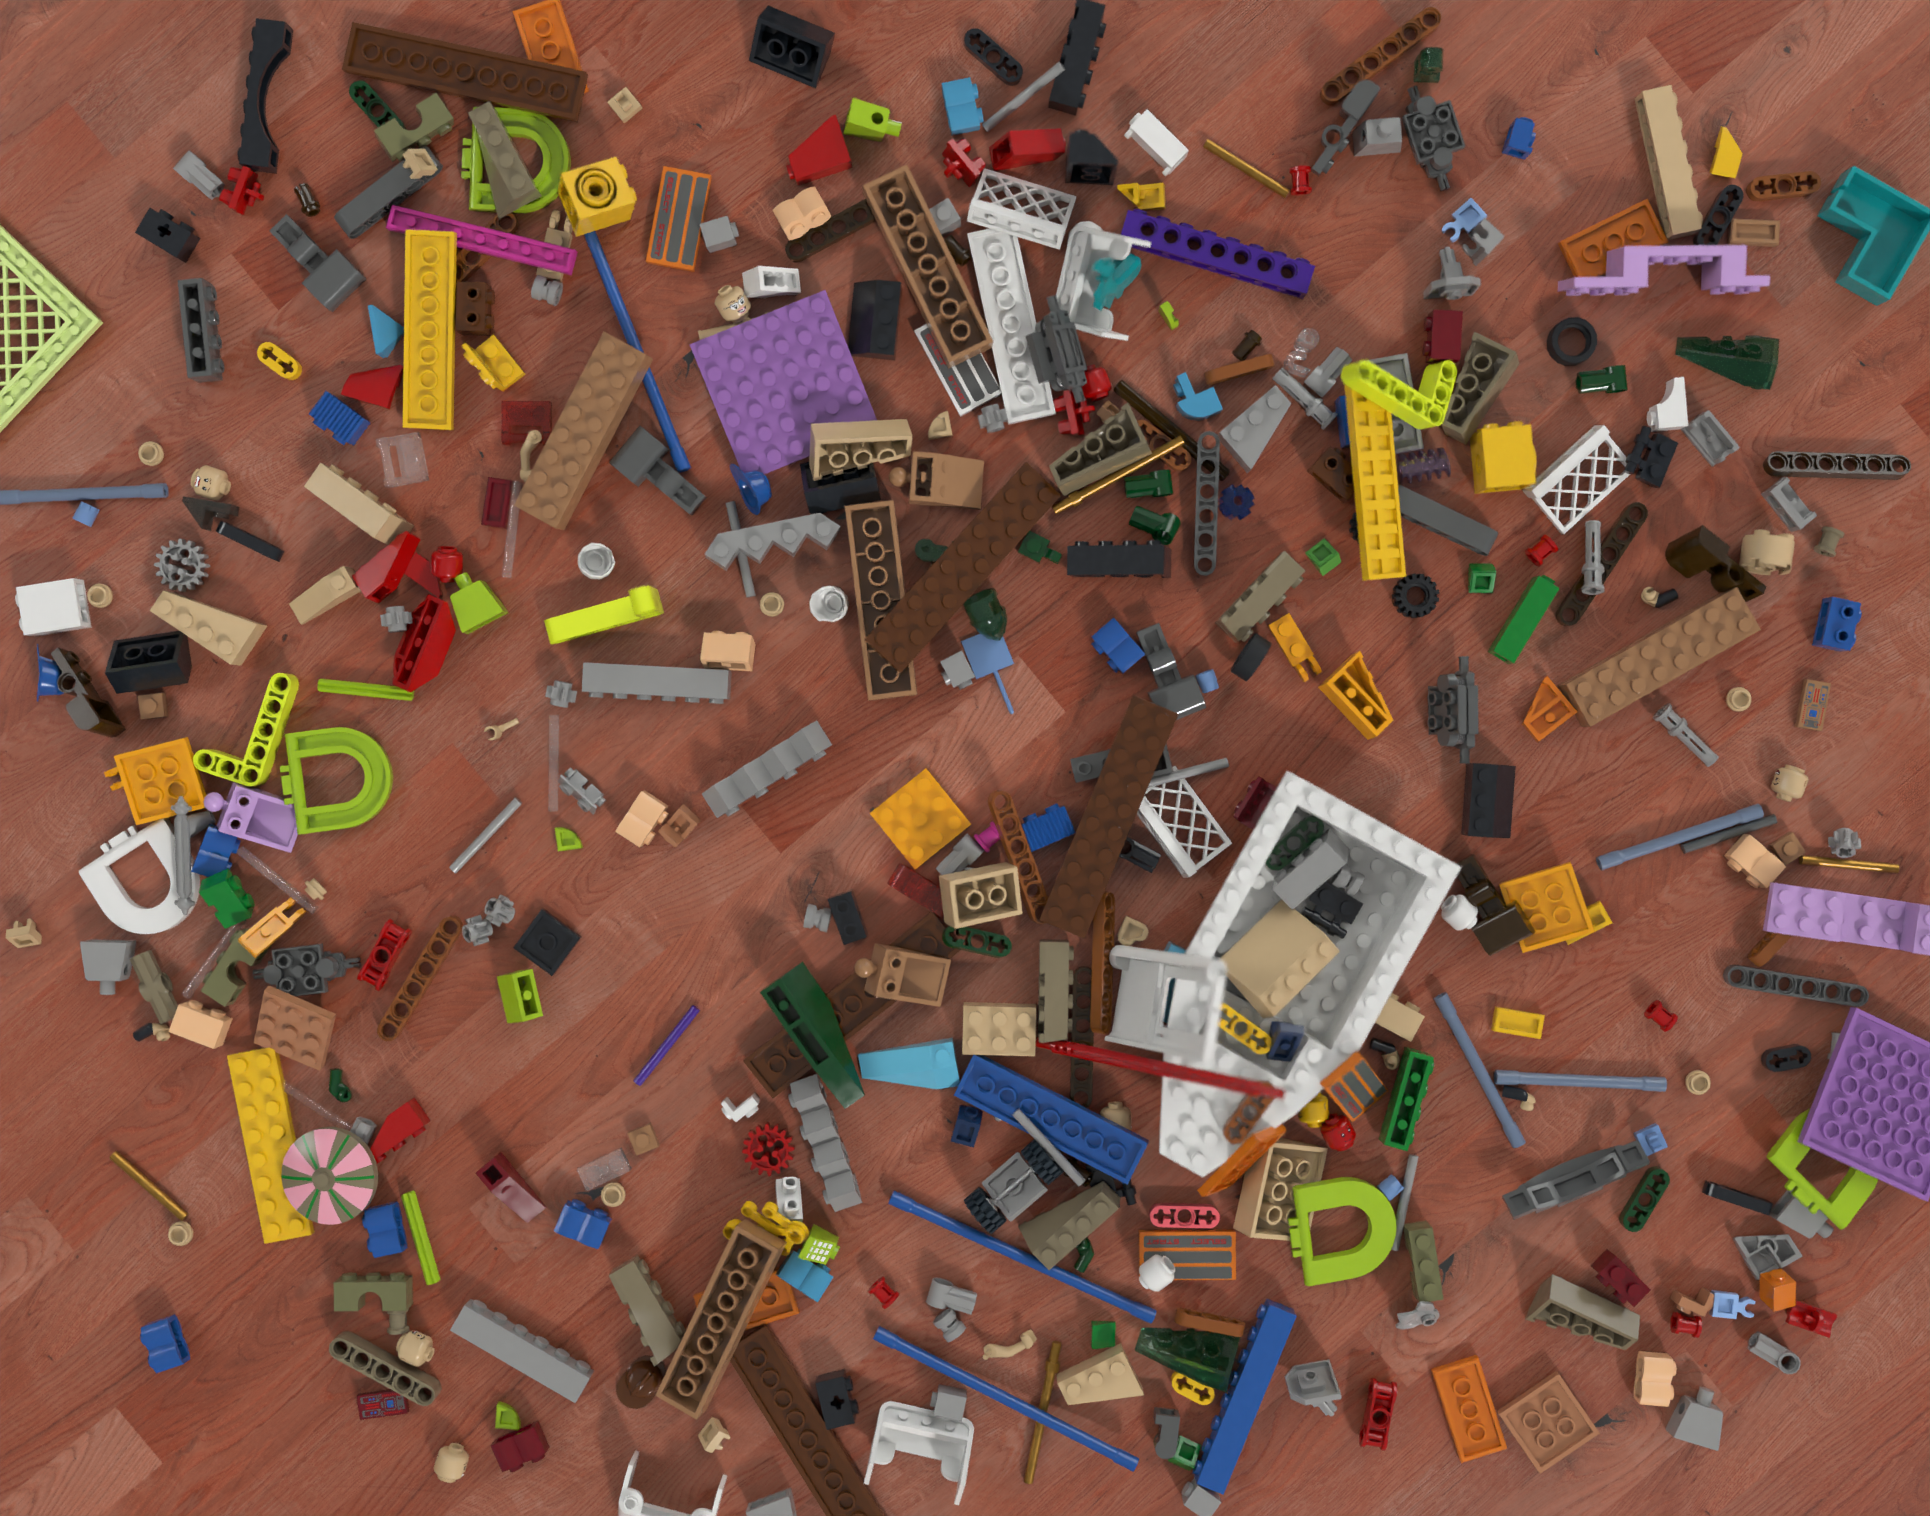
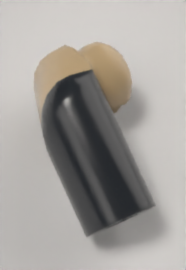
(1657, 599)
(149, 1029)
(1388, 1052)
(1526, 1099)

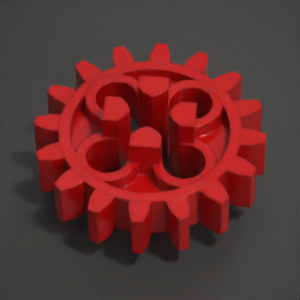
(755, 1144)

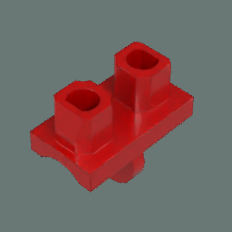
(960, 164)
(245, 190)
(1075, 412)
(1811, 1318)

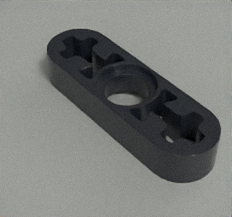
(975, 51)
(1728, 213)
(250, 541)
(1737, 1197)

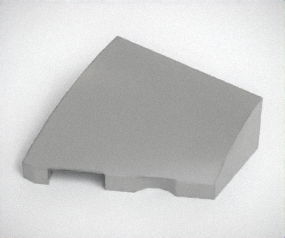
(1766, 1252)

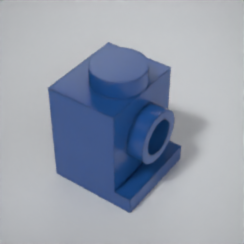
(1520, 138)

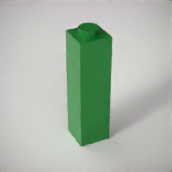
(1523, 619)

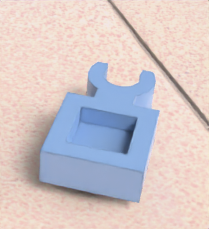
(1466, 218)
(1728, 1304)

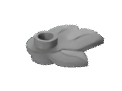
(1423, 1314)

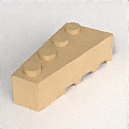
(856, 444)

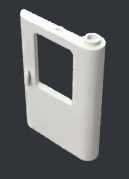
(1144, 997)

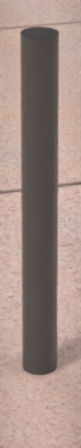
(1729, 833)

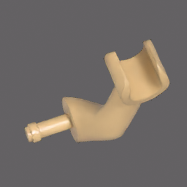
(532, 440)
(994, 1350)

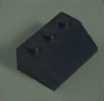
(791, 46)
(1089, 160)
(875, 319)
(837, 491)
(149, 662)
(1488, 800)

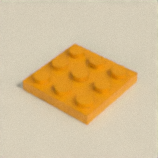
(157, 777)
(920, 818)
(1551, 904)

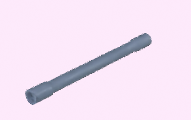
(157, 490)
(1739, 817)
(1450, 1014)
(1644, 1083)

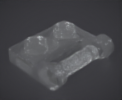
(410, 458)

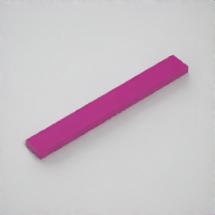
(487, 240)

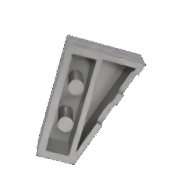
(1252, 430)
(1311, 869)

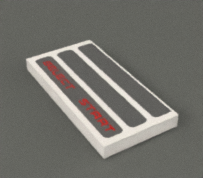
(967, 383)

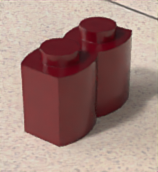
(520, 1447)

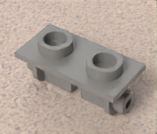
(573, 786)

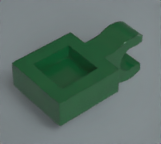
(1036, 548)

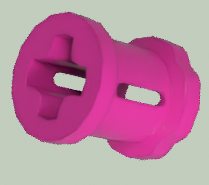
(988, 837)

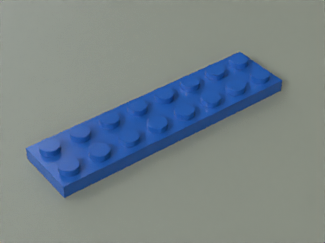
(1061, 1120)

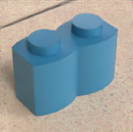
(961, 106)
(805, 1275)

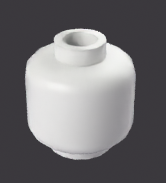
(1459, 912)
(1156, 1273)

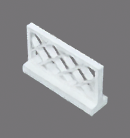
(1016, 221)
(1565, 464)
(1166, 838)

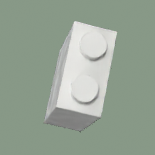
(53, 607)

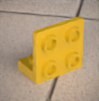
(495, 363)

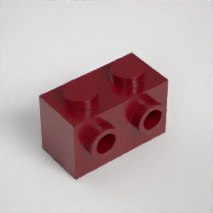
(1443, 336)
(1614, 1272)

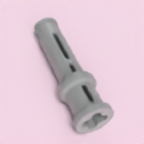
(1313, 406)
(1593, 564)
(1676, 727)

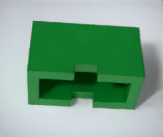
(228, 897)

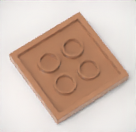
(294, 1028)
(1548, 1422)

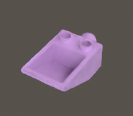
(261, 819)

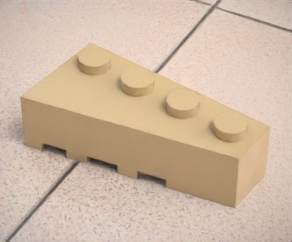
(357, 505)
(215, 629)

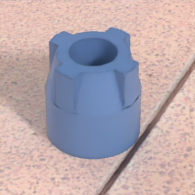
(86, 514)
(1207, 681)
(1390, 1187)

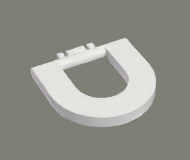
(114, 898)

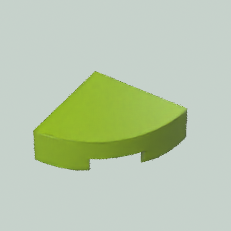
(1166, 312)
(567, 839)
(507, 1417)

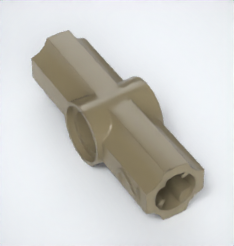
(155, 986)

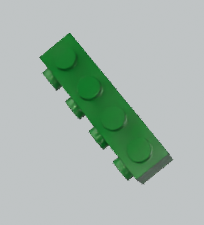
(1406, 1098)

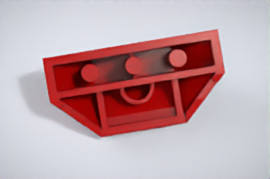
(423, 644)

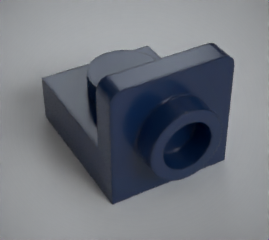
(967, 1126)

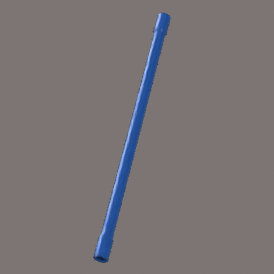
(676, 450)
(1133, 1307)
(1116, 1454)

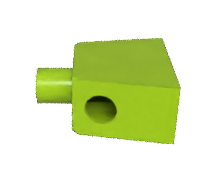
(861, 118)
(475, 604)

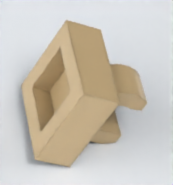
(624, 105)
(419, 162)
(22, 935)
(712, 1435)

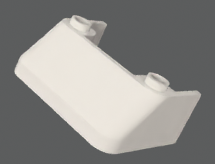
(1078, 278)
(922, 1434)
(632, 1501)

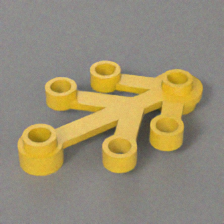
(795, 1231)

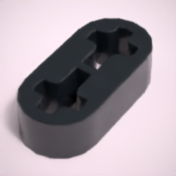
(1787, 1063)

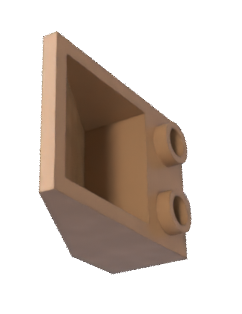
(947, 482)
(904, 975)

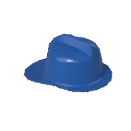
(753, 488)
(48, 677)

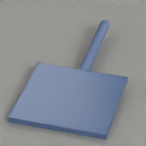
(988, 657)

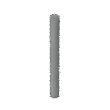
(1023, 96)
(742, 558)
(1189, 772)
(485, 835)
(1048, 1147)
(1404, 1199)

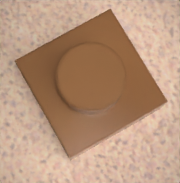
(1108, 409)
(152, 706)
(1787, 848)
(643, 1139)

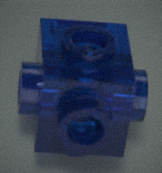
(1229, 508)

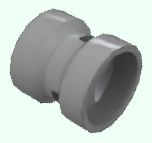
(547, 290)
(1348, 880)
(816, 917)
(949, 1324)

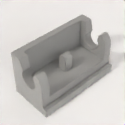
(1486, 239)
(1710, 438)
(1788, 505)

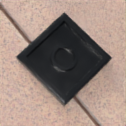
(547, 942)

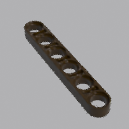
(830, 236)
(1837, 468)
(1618, 547)
(1081, 1037)

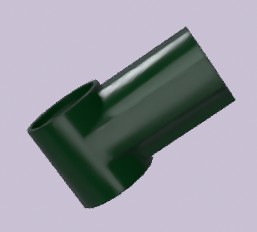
(1610, 379)
(1153, 484)
(1161, 527)

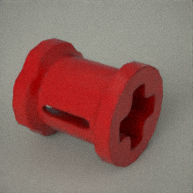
(1300, 180)
(1541, 550)
(1660, 1015)
(883, 1292)
(1686, 1324)

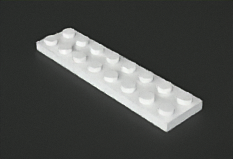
(1008, 321)

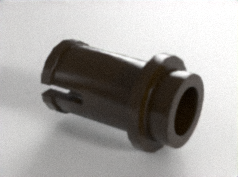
(309, 205)
(957, 252)
(1247, 345)
(1085, 1173)

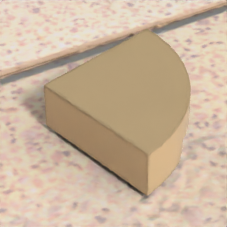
(940, 427)

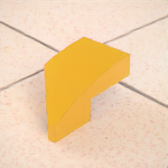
(1727, 155)
(1146, 196)

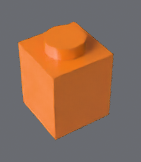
(1777, 1289)

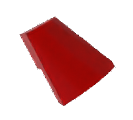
(374, 385)

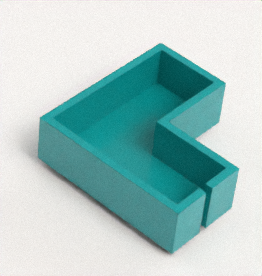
(1887, 228)

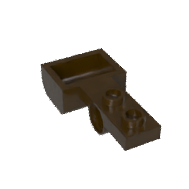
(1705, 551)
(87, 708)
(1500, 923)

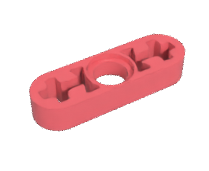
(1166, 1220)

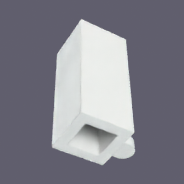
(1157, 141)

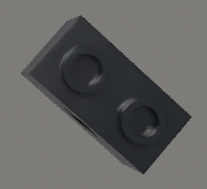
(155, 229)
(848, 917)
(834, 1412)

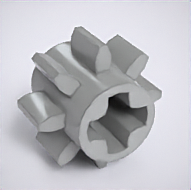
(992, 418)
(396, 619)
(561, 693)
(1844, 842)
(499, 910)
(477, 930)

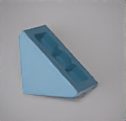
(385, 331)

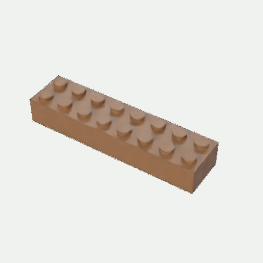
(927, 266)
(583, 431)
(877, 590)
(1659, 657)
(721, 1318)

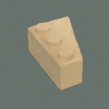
(1100, 1378)

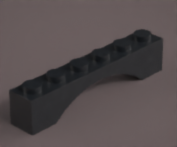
(270, 48)

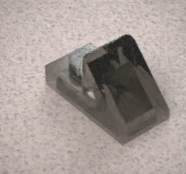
(205, 511)

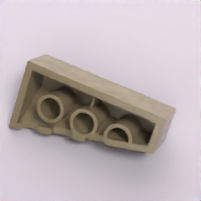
(505, 169)
(1477, 386)
(1101, 453)
(1260, 596)
(1053, 990)
(1067, 1225)
(647, 1308)
(1584, 1313)

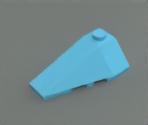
(919, 1064)

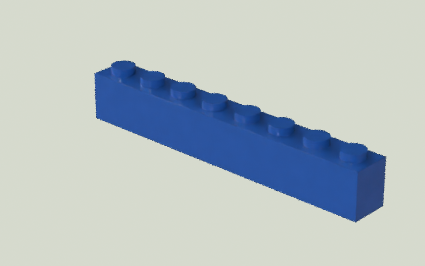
(1244, 1395)

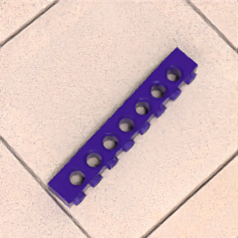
(1224, 265)

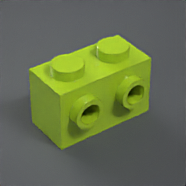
(519, 996)

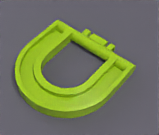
(525, 125)
(343, 815)
(1845, 1199)
(1346, 1263)

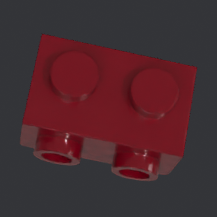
(1255, 802)

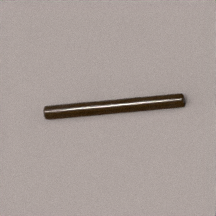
(1165, 424)

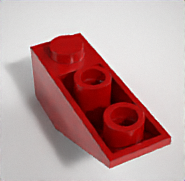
(384, 571)
(399, 1125)

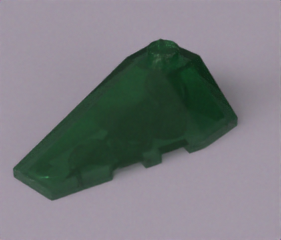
(1745, 361)
(1195, 1354)

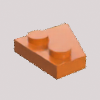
(1547, 710)

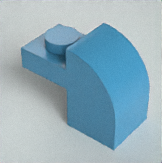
(1195, 406)

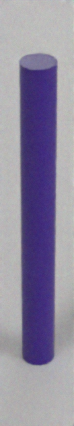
(666, 1045)

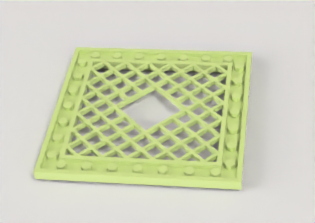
(62, 345)

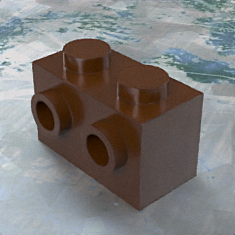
(474, 308)
(1334, 473)

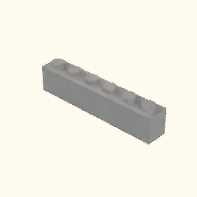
(656, 681)
(522, 1350)

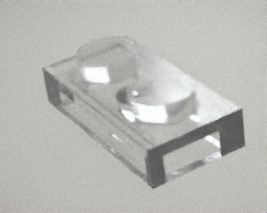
(604, 1169)

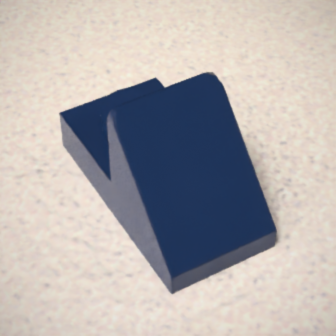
(1284, 1041)

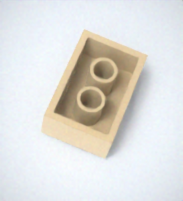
(980, 895)
(999, 1029)

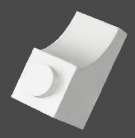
(771, 281)
(1672, 409)

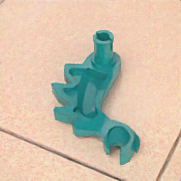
(1114, 280)

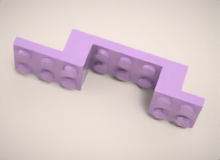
(1628, 270)
(1848, 918)

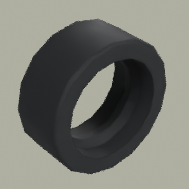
(1588, 332)
(1251, 657)

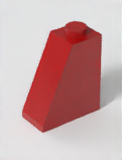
(1027, 148)
(820, 154)

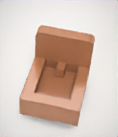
(679, 826)
(1700, 1305)

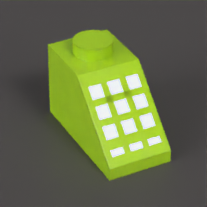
(819, 1246)

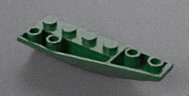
(815, 1030)

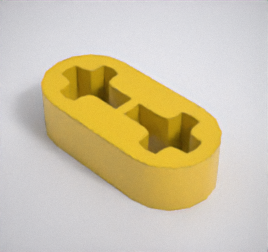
(277, 365)
(1190, 1392)

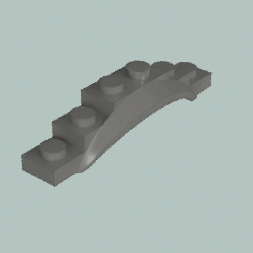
(1575, 1179)

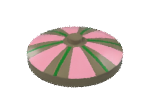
(329, 1175)

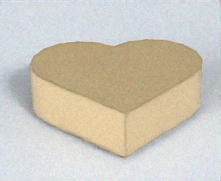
(1131, 931)

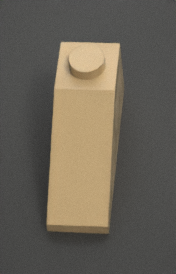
(325, 594)

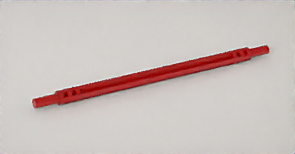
(1162, 1068)

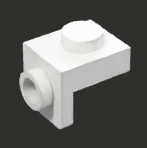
(746, 1108)

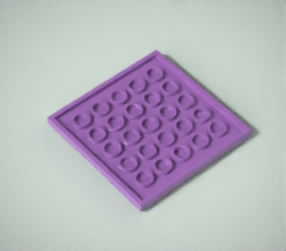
(780, 378)
(1875, 1104)

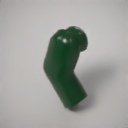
(337, 1087)
(1086, 1254)

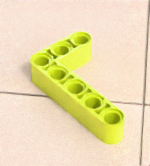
(1418, 408)
(639, 605)
(259, 738)

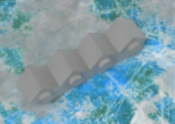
(784, 534)
(768, 768)
(829, 1152)

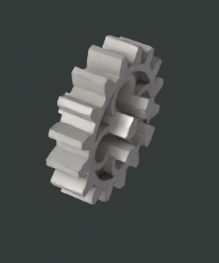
(187, 577)

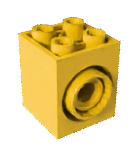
(596, 196)
(1503, 458)

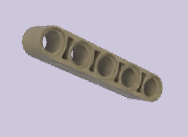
(373, 1370)

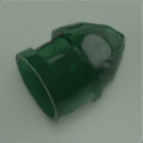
(987, 614)

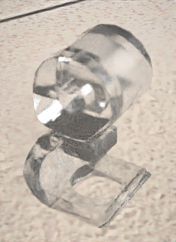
(1304, 343)

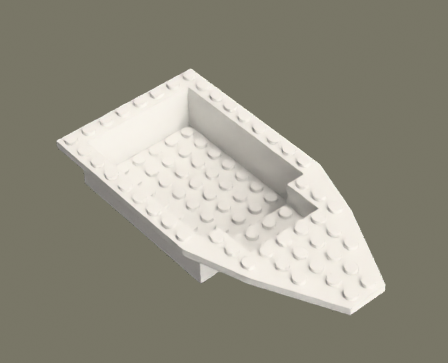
(1336, 1007)

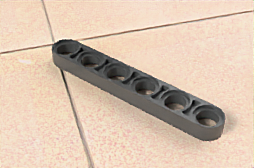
(1203, 503)
(1795, 985)

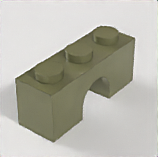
(435, 120)
(223, 982)
(1423, 1255)
(394, 1291)

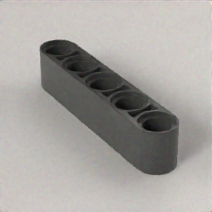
(380, 196)
(1446, 522)

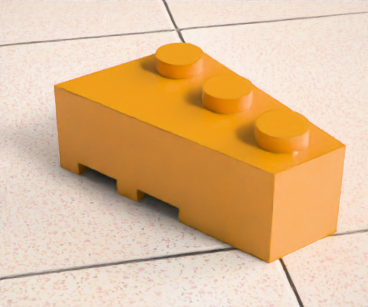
(1356, 696)

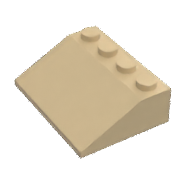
(1277, 958)
(1268, 1188)

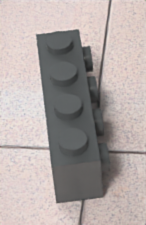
(200, 330)

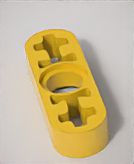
(1250, 1026)

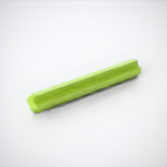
(364, 689)
(420, 1237)

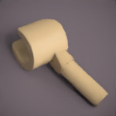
(499, 729)

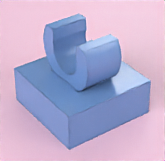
(1651, 1139)

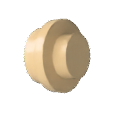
(151, 453)
(100, 595)
(772, 604)
(1738, 699)
(315, 889)
(1697, 1082)
(613, 1194)
(180, 1233)

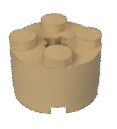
(1767, 553)

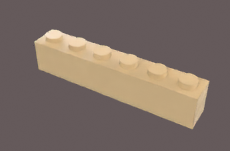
(1668, 162)

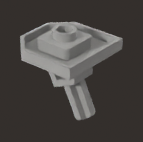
(1451, 282)
(1314, 1385)

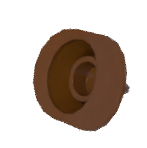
(640, 1382)

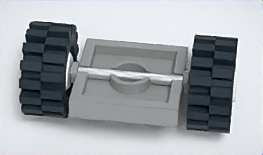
(1013, 1187)

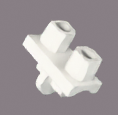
(789, 1198)

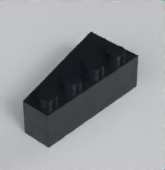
(1077, 57)
(1119, 560)

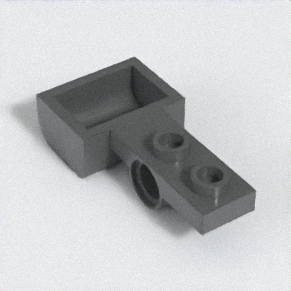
(1352, 111)
(331, 277)
(642, 459)
(1173, 692)
(1091, 765)

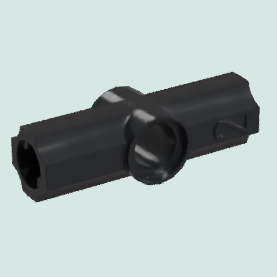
(1141, 855)

